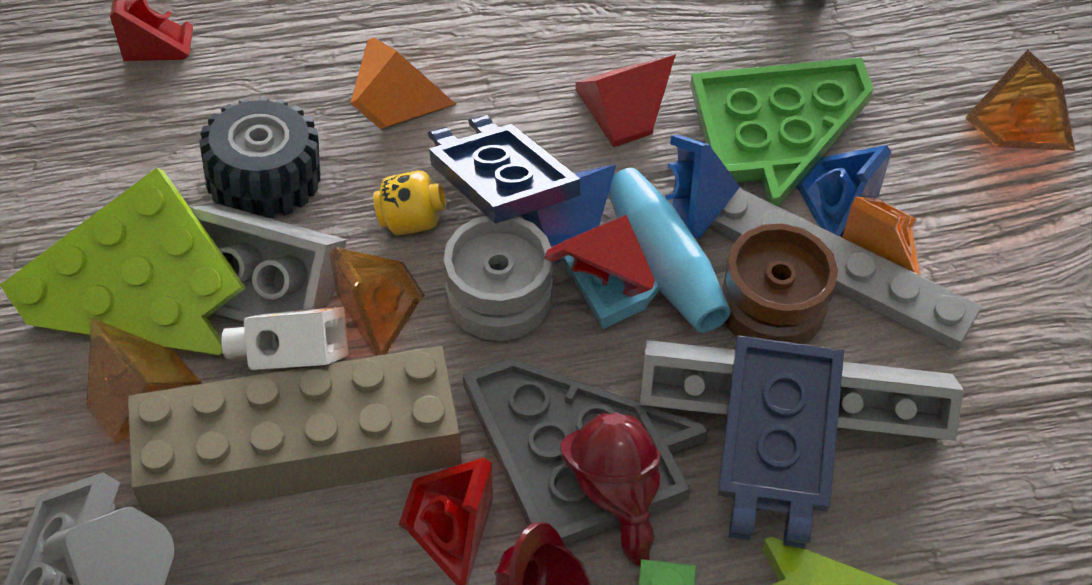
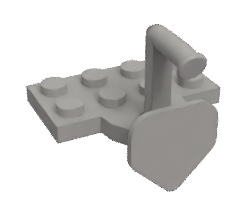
(84, 541)

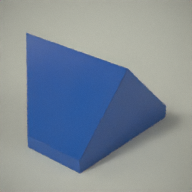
(837, 181)
(701, 184)
(576, 214)

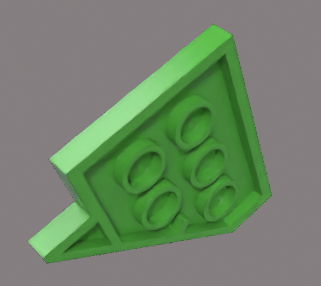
(778, 117)

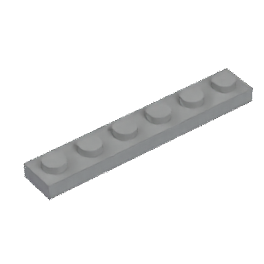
(865, 275)

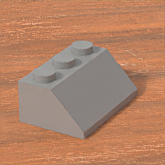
(276, 261)

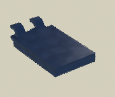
(501, 170)
(780, 434)

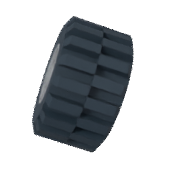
(261, 157)

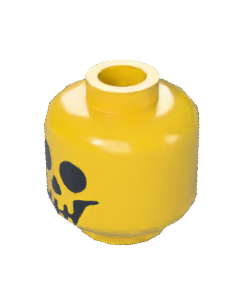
(409, 203)

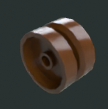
(779, 283)

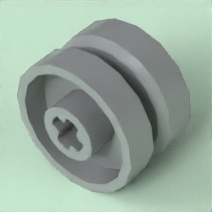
(498, 278)

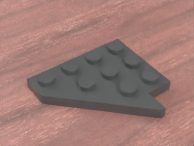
(530, 414)

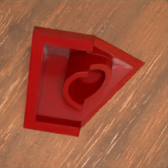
(148, 34)
(627, 99)
(608, 251)
(449, 515)

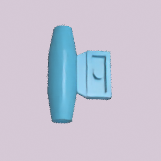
(672, 253)

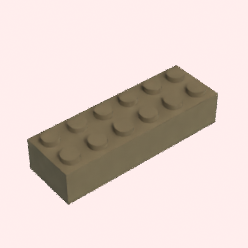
(292, 431)

